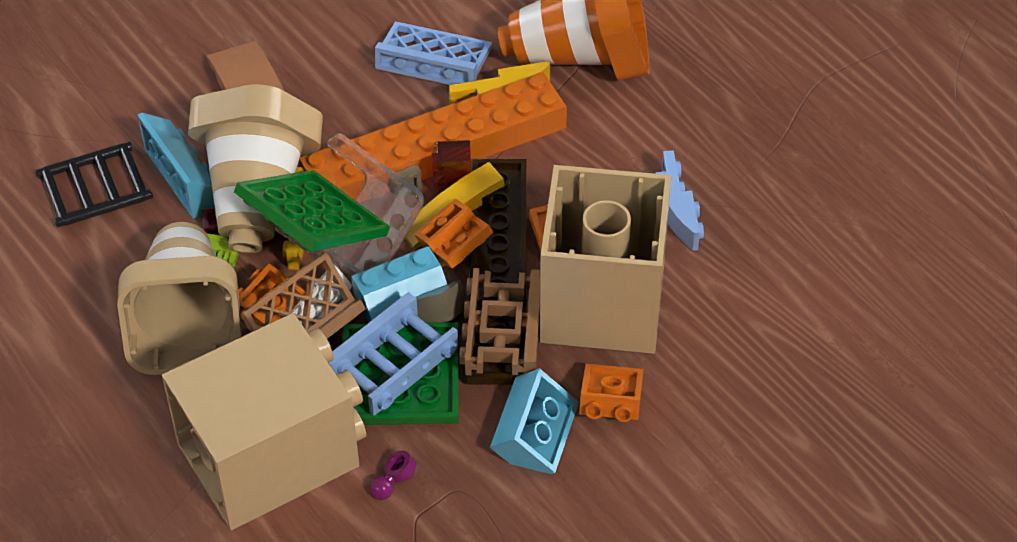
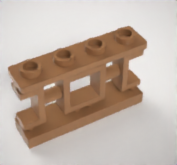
(525, 323)

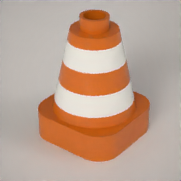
(580, 35)

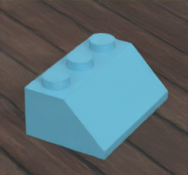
(388, 282)
(535, 423)

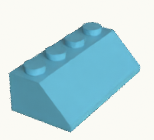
(177, 163)

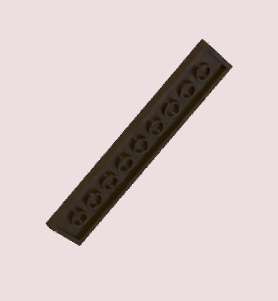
(502, 255)

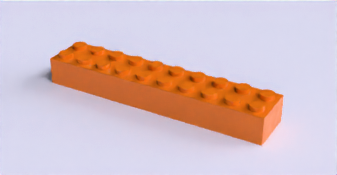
(489, 120)

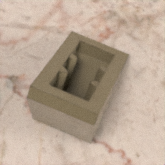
(442, 303)

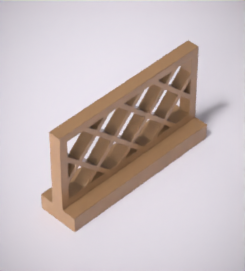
(330, 320)

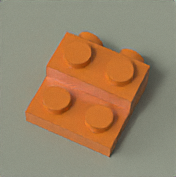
(261, 284)
(611, 392)

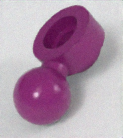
(397, 469)

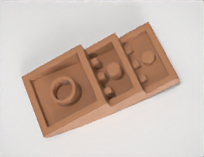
(242, 67)

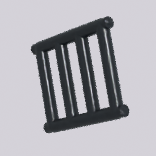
(90, 210)

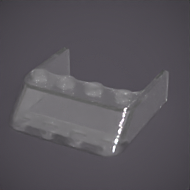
(385, 196)

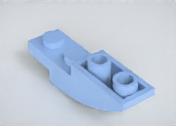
(682, 207)

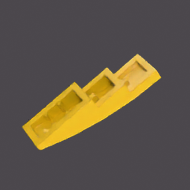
(467, 190)

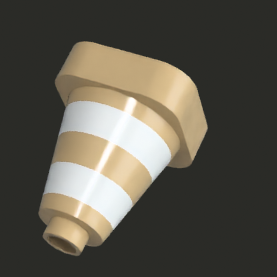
(249, 137)
(177, 301)

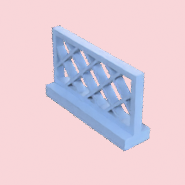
(428, 64)

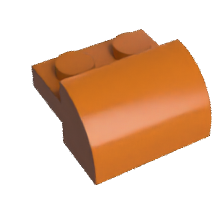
(453, 233)

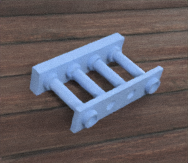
(384, 329)

